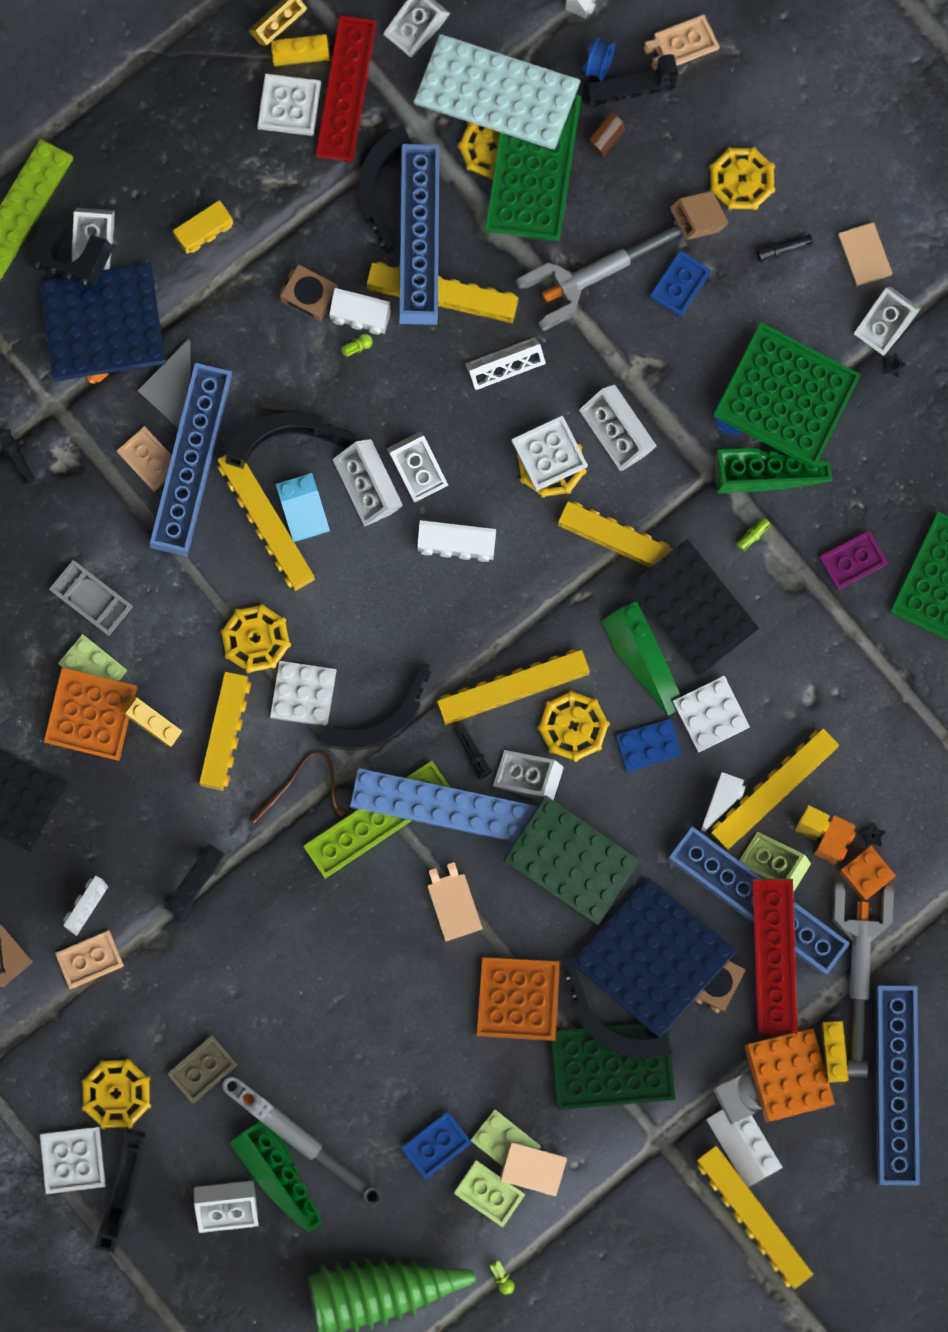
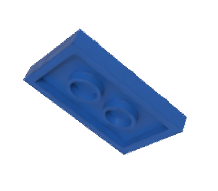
(680, 283)
(648, 745)
(436, 1145)

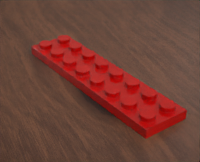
(346, 89)
(775, 956)

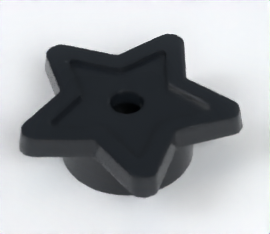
(893, 360)
(868, 835)

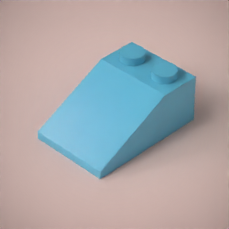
(302, 507)

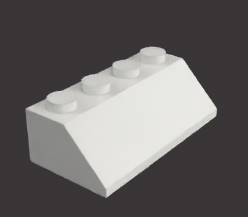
(617, 427)
(367, 482)
(456, 540)
(745, 1147)

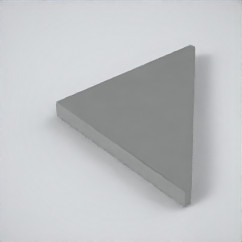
(170, 385)

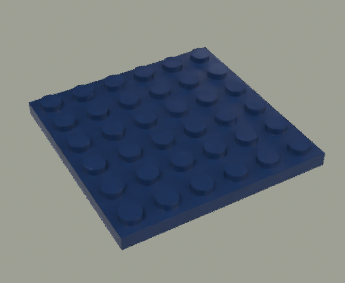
(102, 325)
(654, 957)

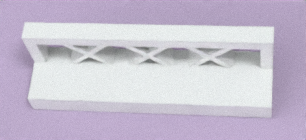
(503, 357)

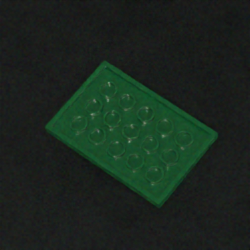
(571, 860)
(599, 1078)

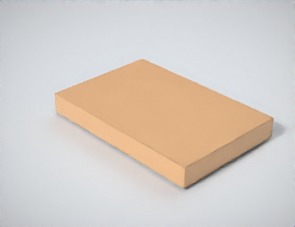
(865, 254)
(147, 458)
(89, 959)
(533, 1169)

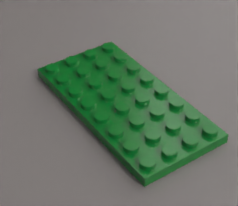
(532, 184)

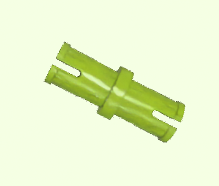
(753, 534)

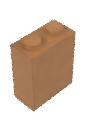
(699, 215)

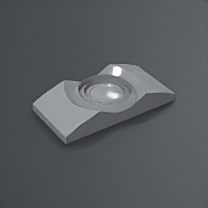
(90, 598)
(738, 1098)

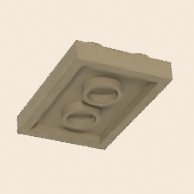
(202, 1069)

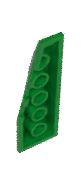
(764, 471)
(641, 654)
(271, 1166)

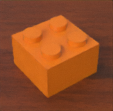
(834, 840)
(867, 874)

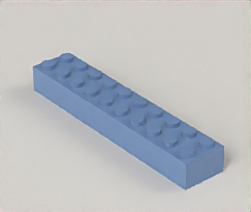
(419, 234)
(191, 459)
(439, 805)
(734, 885)
(897, 1085)

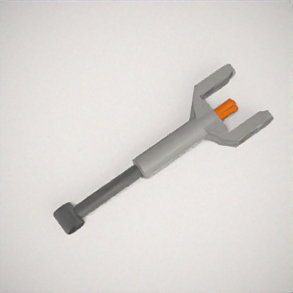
(571, 284)
(861, 934)
(295, 1136)

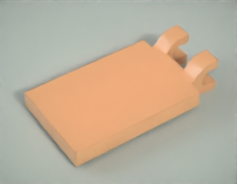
(684, 41)
(453, 904)

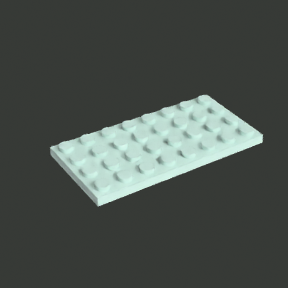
(497, 91)

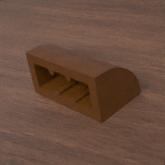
(607, 135)

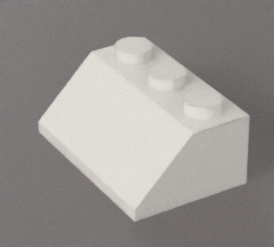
(359, 311)
(226, 1206)

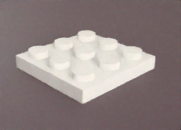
(289, 104)
(549, 453)
(303, 693)
(711, 714)
(85, 905)
(72, 1160)

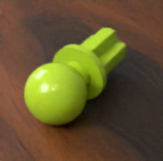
(363, 342)
(506, 1285)

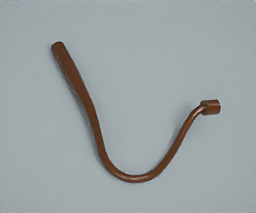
(266, 807)

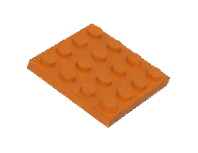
(89, 714)
(518, 999)
(789, 1075)

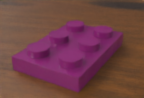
(853, 560)

